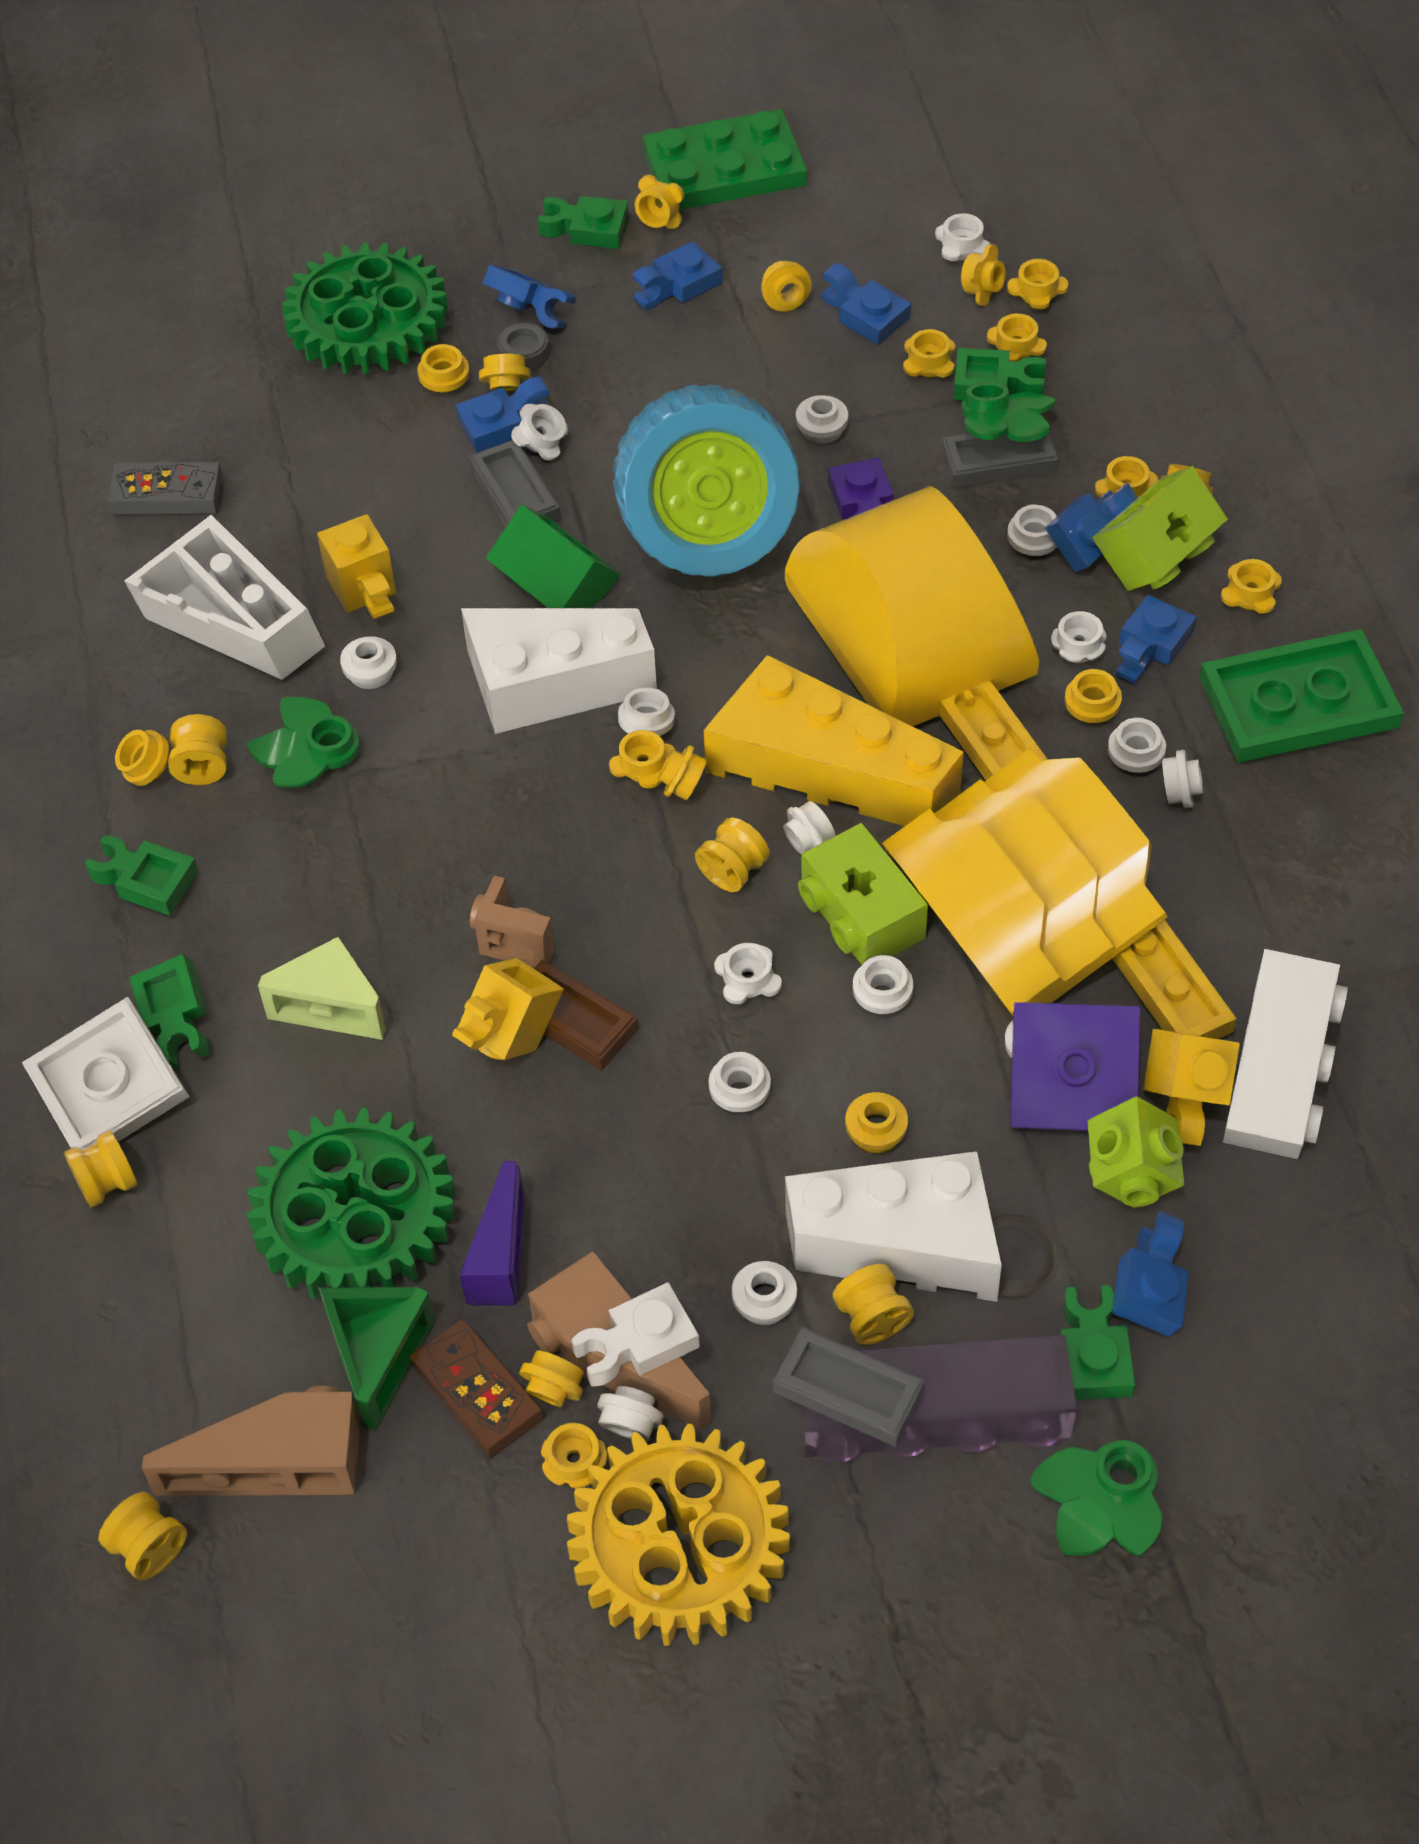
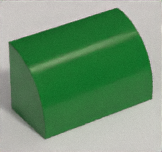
(551, 562)

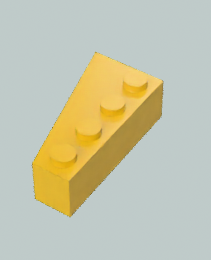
(829, 745)

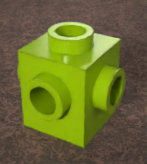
(1135, 1152)

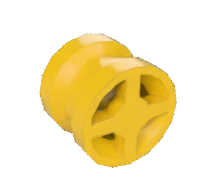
(197, 749)
(732, 854)
(100, 1168)
(873, 1304)
(142, 1535)

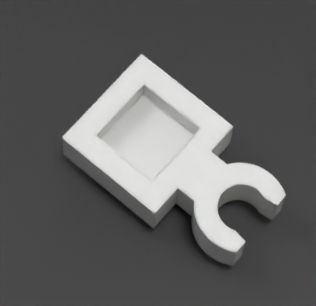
(644, 1330)

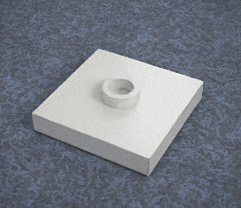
(105, 1077)

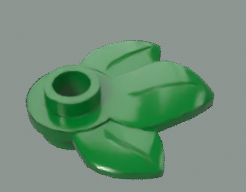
(995, 413)
(306, 743)
(1097, 1507)

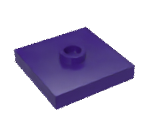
(1071, 1063)

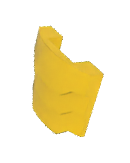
(1033, 875)

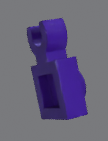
(859, 487)

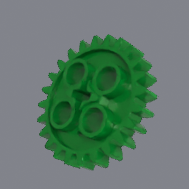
(365, 308)
(351, 1203)

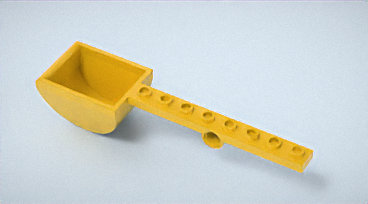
(935, 633)

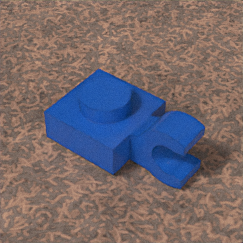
(679, 273)
(519, 290)
(867, 309)
(494, 415)
(1084, 518)
(1151, 633)
(1148, 1284)

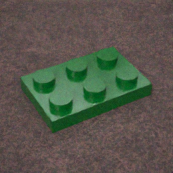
(727, 158)
(1300, 695)

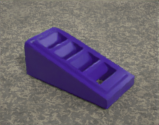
(494, 1258)

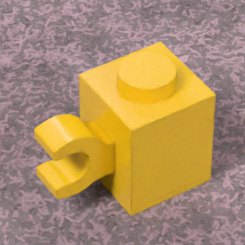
(358, 566)
(508, 1010)
(1190, 1072)

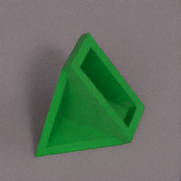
(374, 1338)

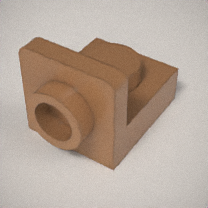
(510, 931)

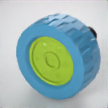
(706, 480)

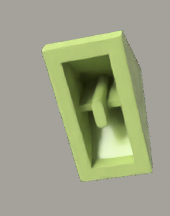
(323, 992)

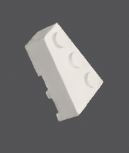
(226, 600)
(556, 660)
(1285, 1054)
(914, 1215)

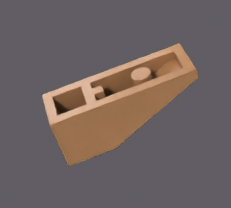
(582, 1300)
(275, 1448)

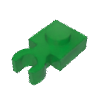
(589, 223)
(994, 366)
(149, 877)
(168, 1002)
(1097, 1351)

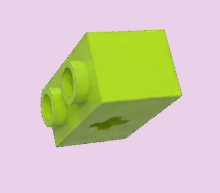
(1161, 530)
(862, 895)

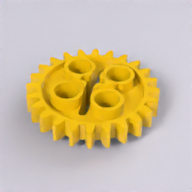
(621, 1555)

